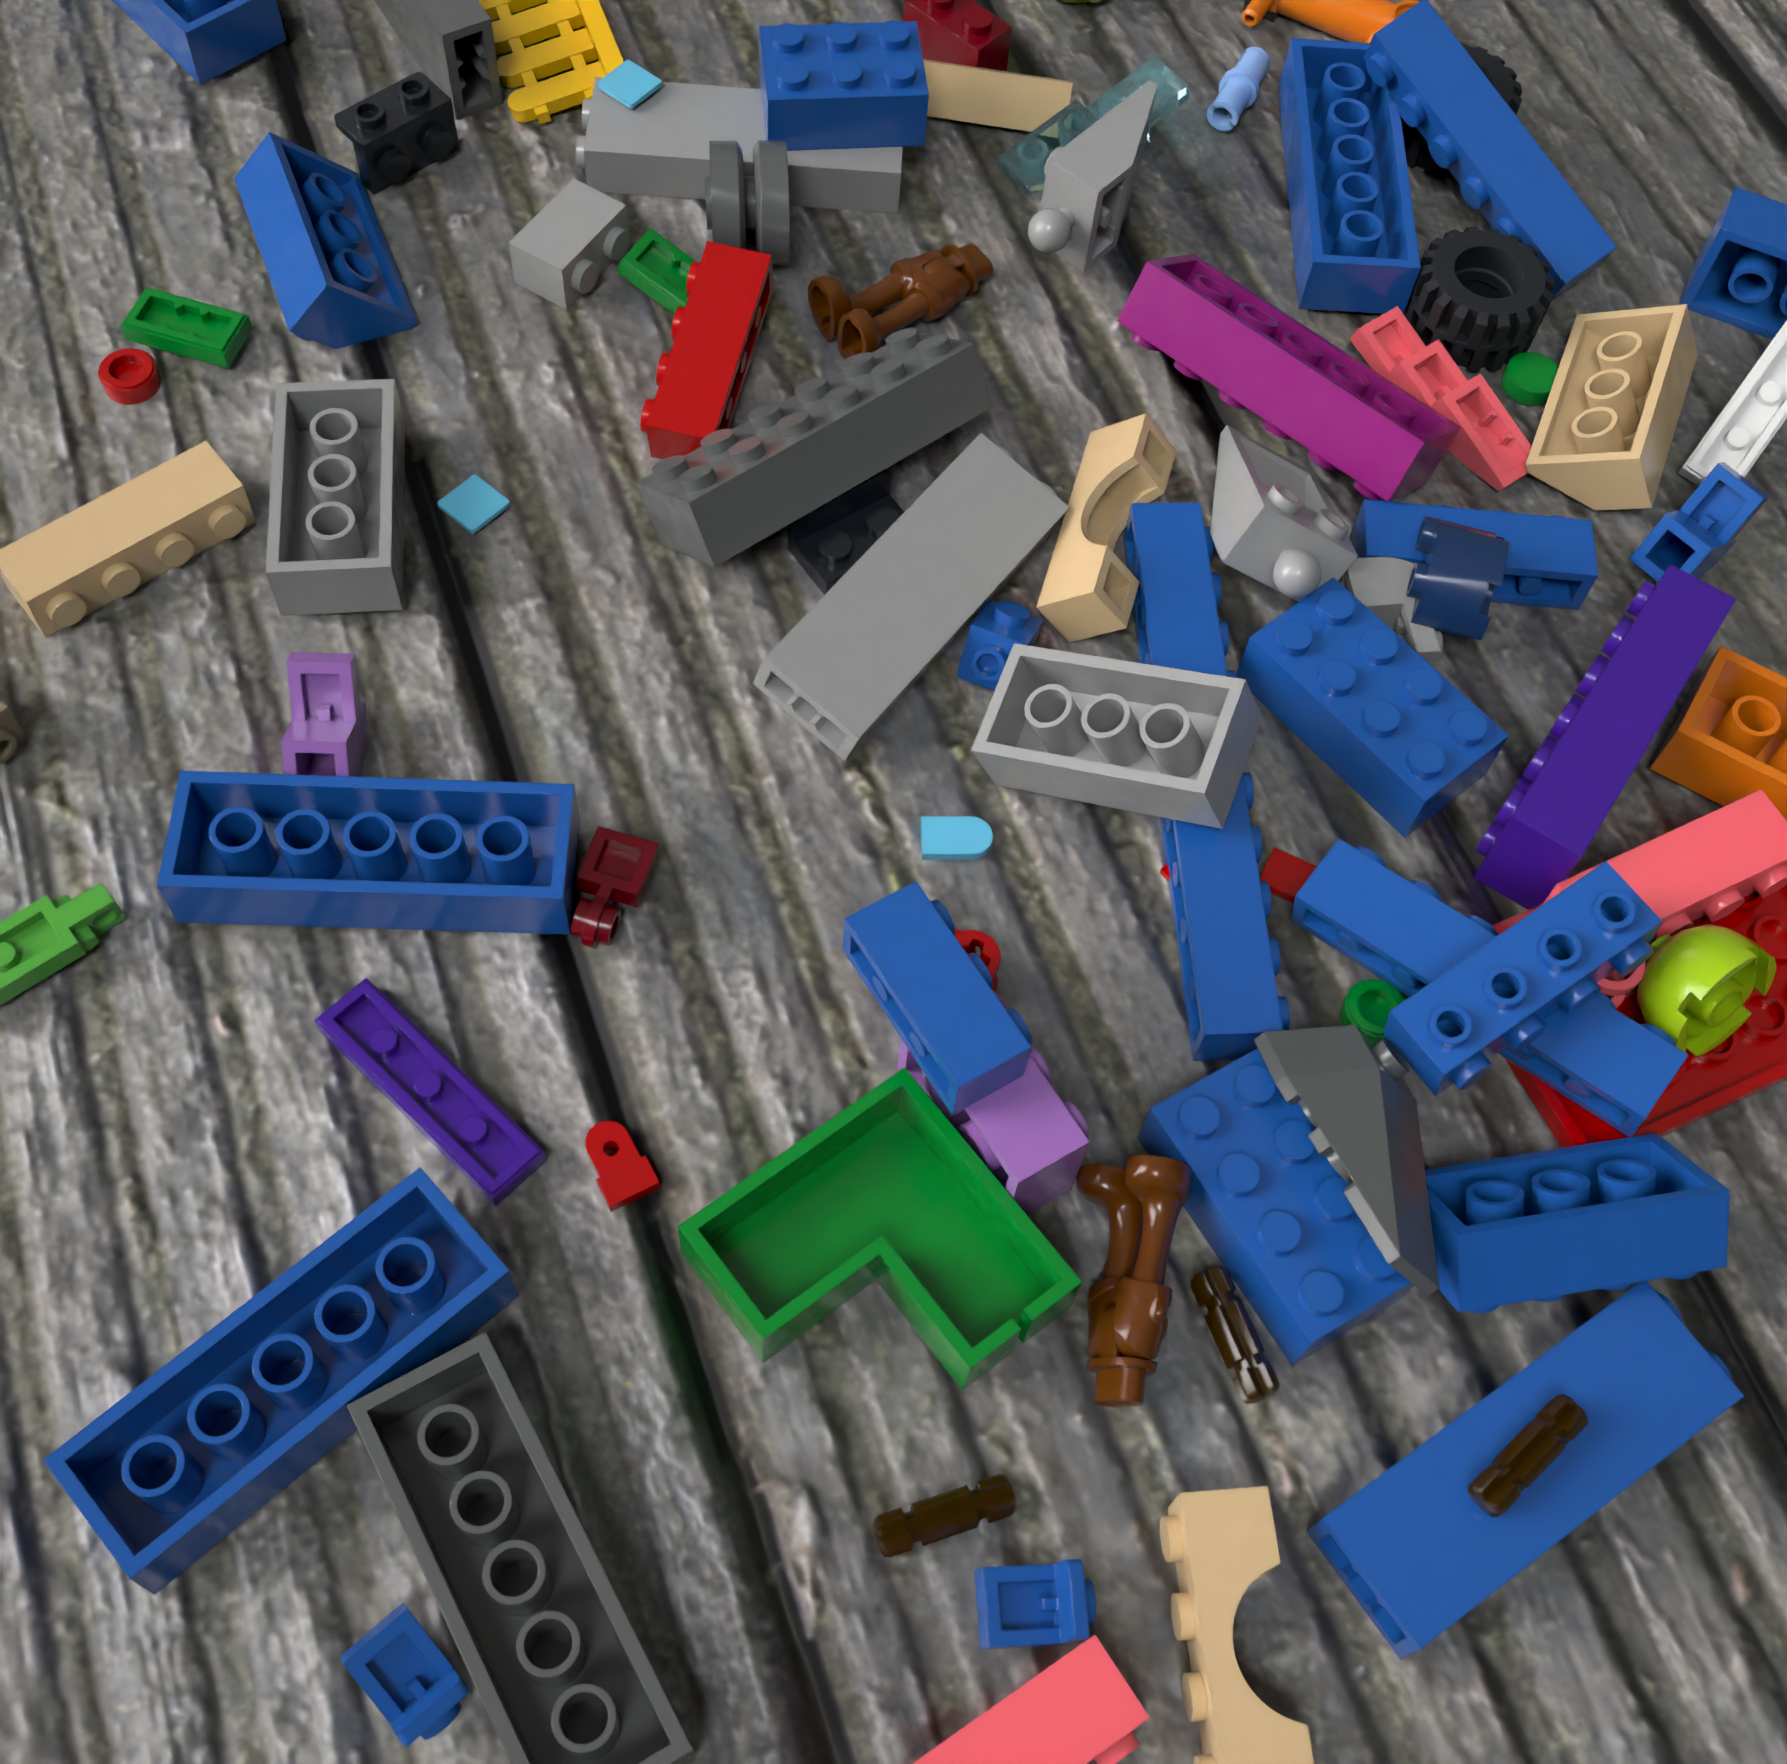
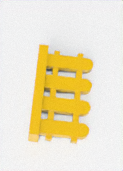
(550, 57)

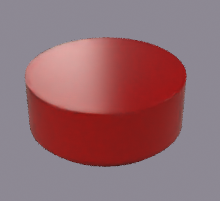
(129, 376)

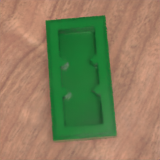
(658, 270)
(187, 327)

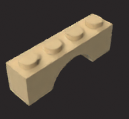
(1085, 582)
(1219, 1549)

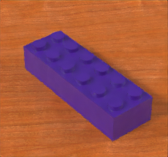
(1600, 737)

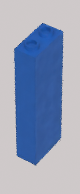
(1428, 1554)

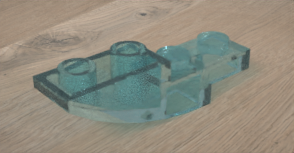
(1028, 157)

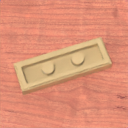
(993, 96)

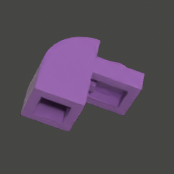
(327, 716)

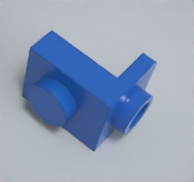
(992, 639)
(1034, 1605)
(406, 1676)

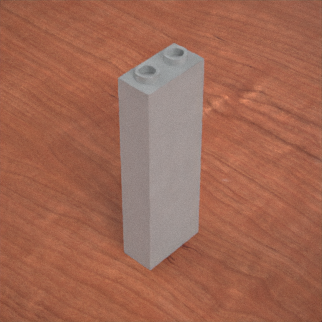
(665, 150)
(910, 596)

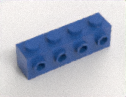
(1522, 979)

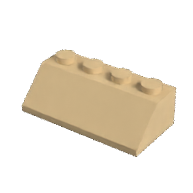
(1615, 406)

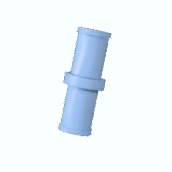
(1238, 88)

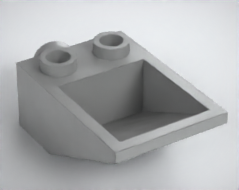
(1093, 183)
(1275, 519)

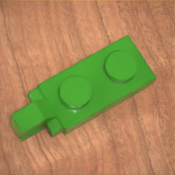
(52, 936)

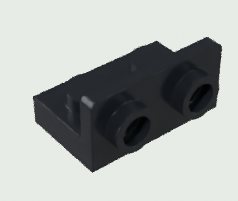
(843, 529)

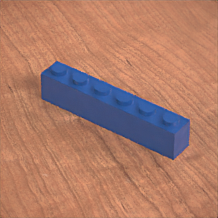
(1484, 144)
(1413, 938)

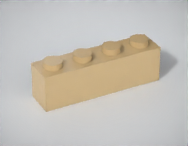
(125, 538)

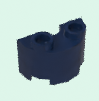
(1456, 577)

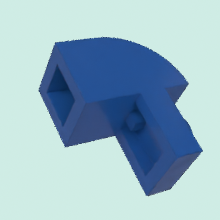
(1702, 527)

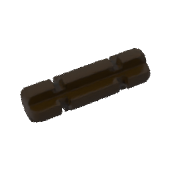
(1234, 1335)
(1528, 1455)
(944, 1515)

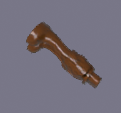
(923, 285)
(1130, 1299)

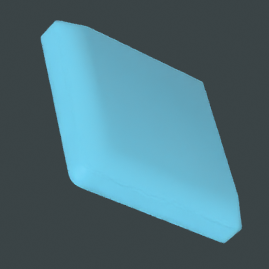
(629, 84)
(473, 504)

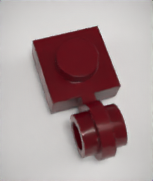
(612, 870)

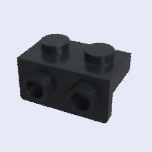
(399, 131)

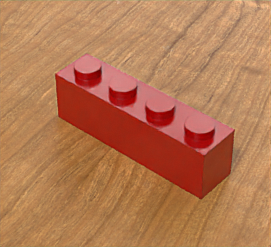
(709, 350)

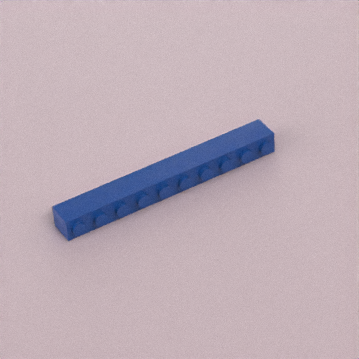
(1213, 871)

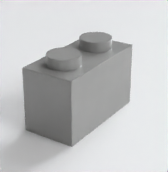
(570, 244)

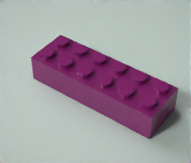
(1287, 376)

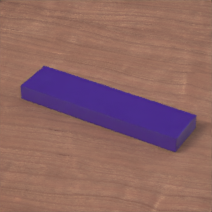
(431, 1091)

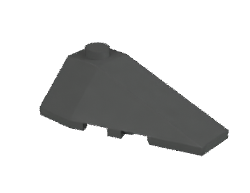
(1365, 1131)

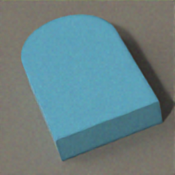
(954, 837)

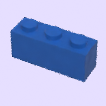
(937, 996)

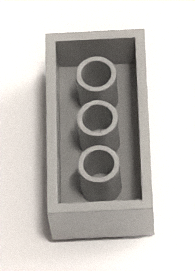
(337, 497)
(1119, 734)

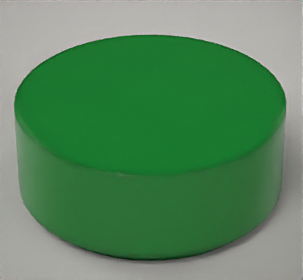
(1529, 378)
(1369, 1006)

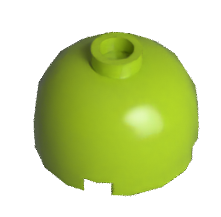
(1699, 983)

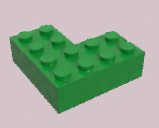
(887, 1200)

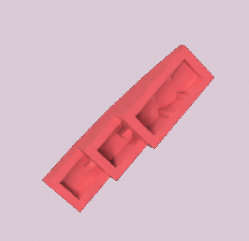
(1488, 436)

